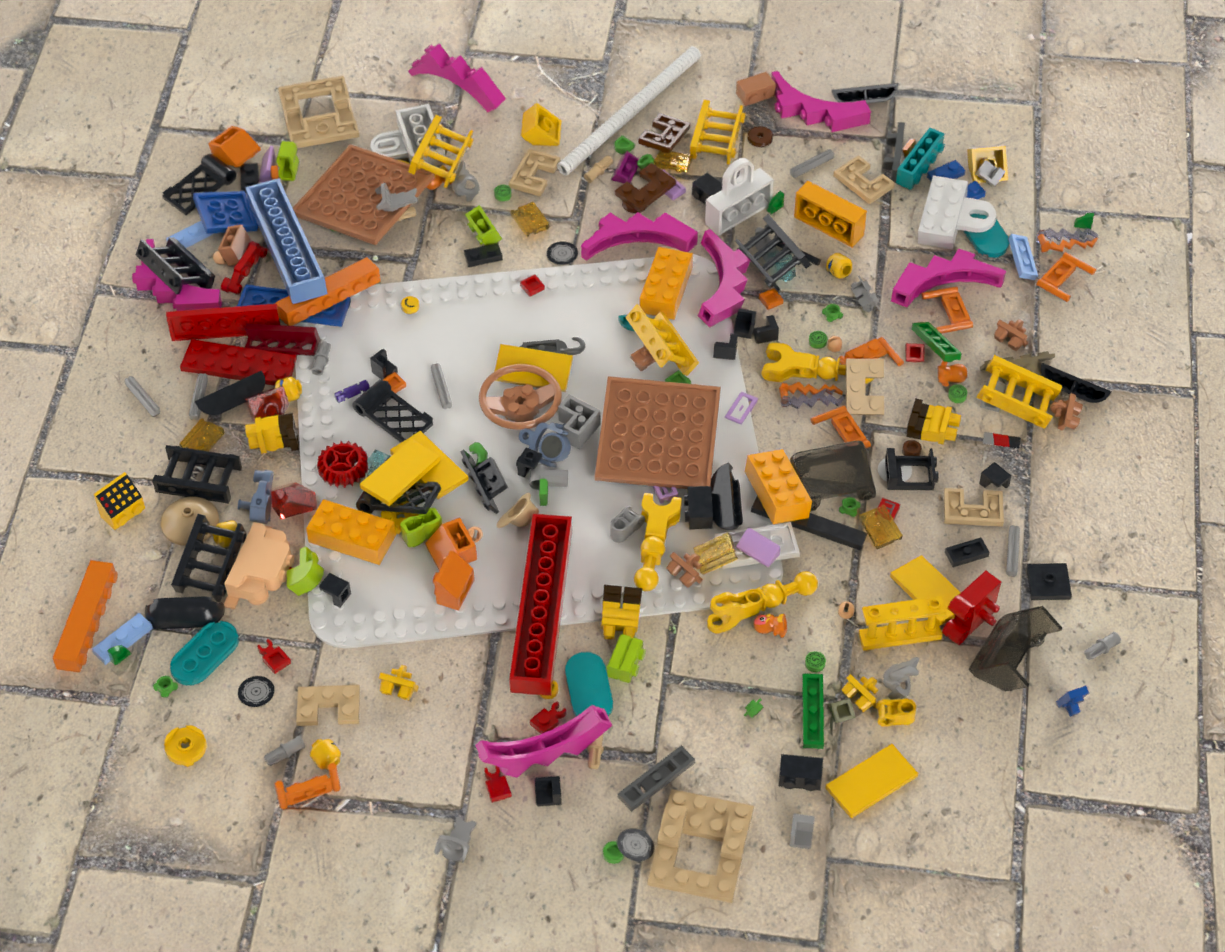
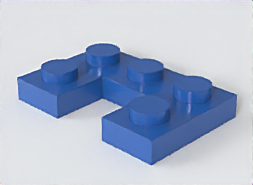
(955, 170)

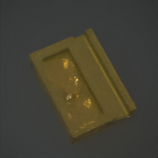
(674, 161)
(530, 219)
(202, 436)
(880, 527)
(716, 553)

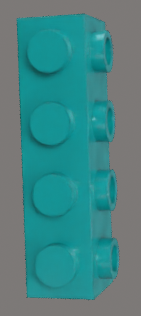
(920, 158)

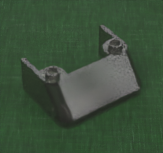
(1009, 643)

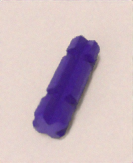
(352, 391)

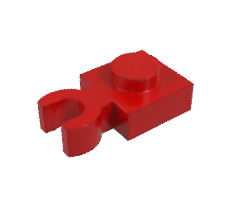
(274, 658)
(547, 720)
(497, 786)

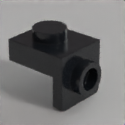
(528, 460)

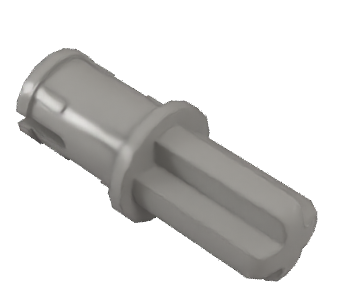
(321, 358)
(1102, 646)
(284, 751)

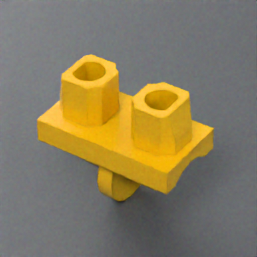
(406, 686)
(854, 687)

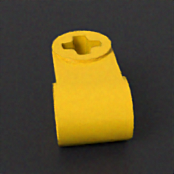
(894, 712)

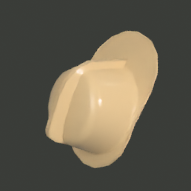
(520, 513)

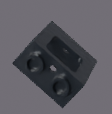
(894, 474)

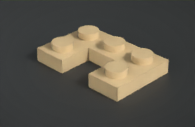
(851, 176)
(524, 178)
(856, 373)
(988, 514)
(315, 697)

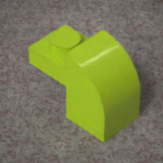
(306, 575)

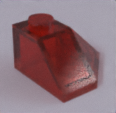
(267, 403)
(293, 500)

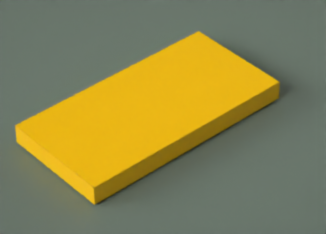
(555, 363)
(400, 472)
(444, 472)
(923, 580)
(871, 780)

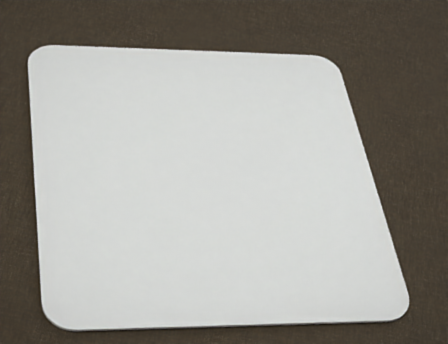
(462, 330)

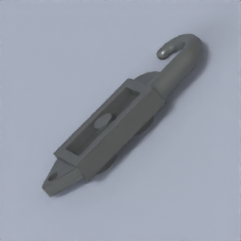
(556, 346)

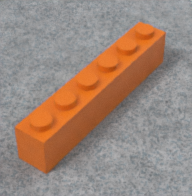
(339, 287)
(85, 616)

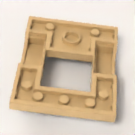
(319, 128)
(707, 819)

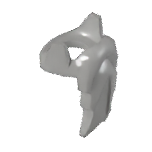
(459, 183)
(393, 201)
(898, 673)
(457, 844)

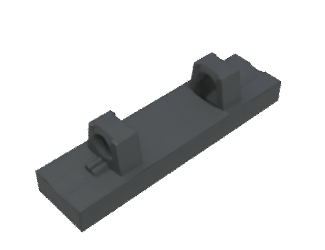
(895, 140)
(656, 778)

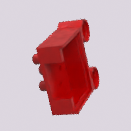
(973, 607)

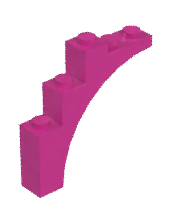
(474, 81)
(812, 110)
(663, 230)
(730, 268)
(941, 271)
(189, 297)
(572, 737)

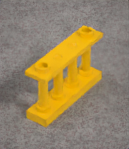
(704, 123)
(430, 139)
(662, 340)
(1022, 377)
(904, 633)

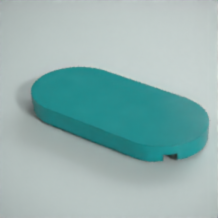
(991, 242)
(204, 653)
(588, 683)

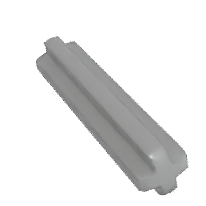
(811, 163)
(441, 386)
(199, 393)
(142, 396)
(1013, 550)

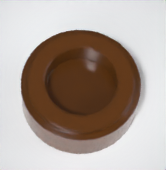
(911, 448)

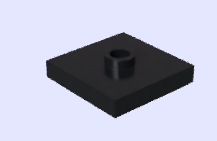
(1049, 581)

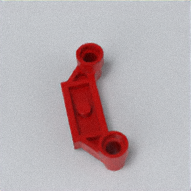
(243, 268)

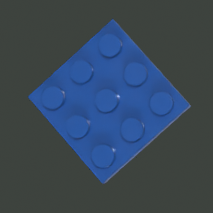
(223, 210)

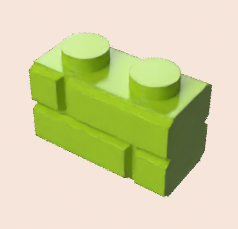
(625, 658)

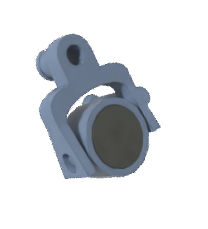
(552, 445)
(261, 501)

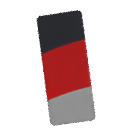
(1001, 440)

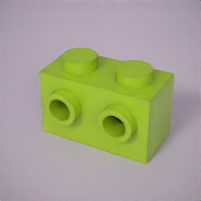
(483, 226)

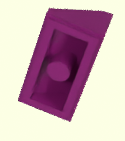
(625, 169)

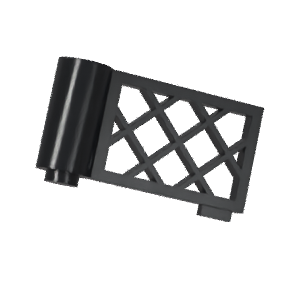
(213, 169)
(378, 396)
(368, 503)

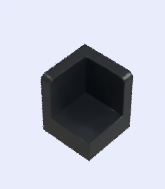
(745, 323)
(767, 333)
(726, 350)
(381, 366)
(995, 475)
(337, 588)
(548, 791)

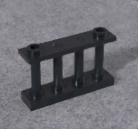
(788, 248)
(178, 255)
(187, 488)
(195, 545)

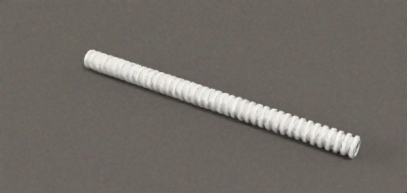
(629, 110)

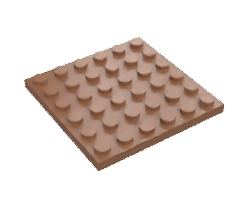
(347, 198)
(657, 433)

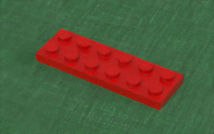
(219, 321)
(236, 361)

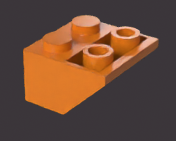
(234, 146)
(452, 537)
(453, 581)

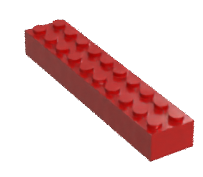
(541, 605)

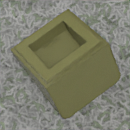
(842, 710)

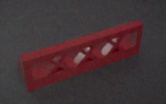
(283, 335)

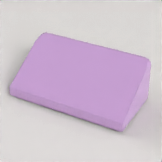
(267, 162)
(758, 547)

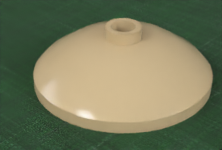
(178, 524)

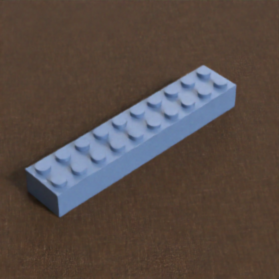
(286, 241)

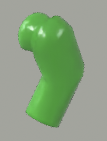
(477, 448)

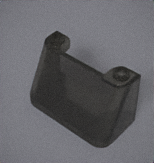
(835, 472)

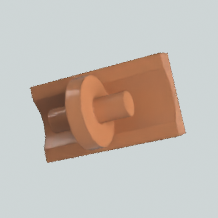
(1012, 330)
(642, 358)
(1065, 412)
(690, 575)

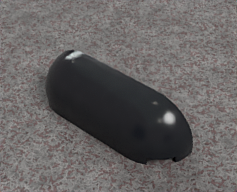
(870, 94)
(1071, 384)
(232, 395)
(726, 498)
(183, 612)

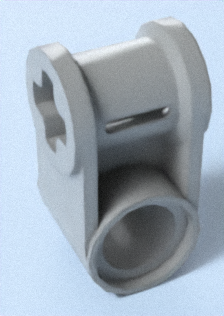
(625, 524)

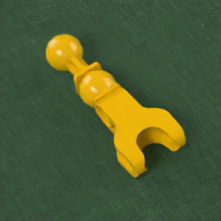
(800, 365)
(652, 548)
(750, 602)

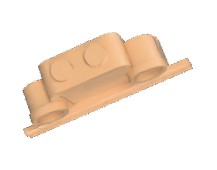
(259, 566)

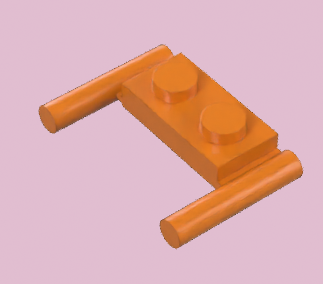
(1060, 273)
(954, 308)
(872, 350)
(843, 424)
(309, 789)

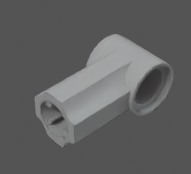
(555, 477)

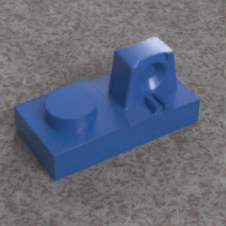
(1072, 699)

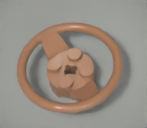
(520, 402)

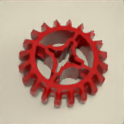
(343, 458)

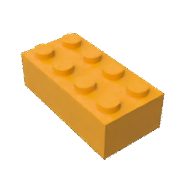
(830, 214)
(666, 282)
(778, 486)
(351, 532)

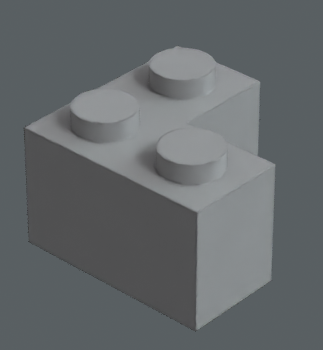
(580, 420)

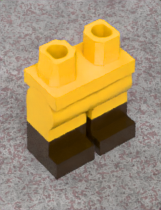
(932, 423)
(273, 433)
(618, 618)

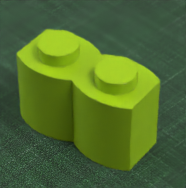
(287, 161)
(421, 527)

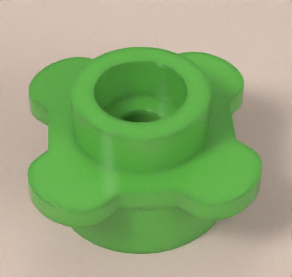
(832, 312)
(849, 502)
(165, 681)
(753, 708)

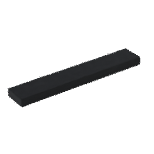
(822, 527)

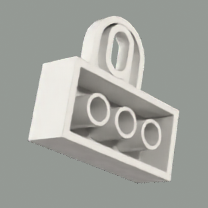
(412, 127)
(739, 197)
(950, 211)

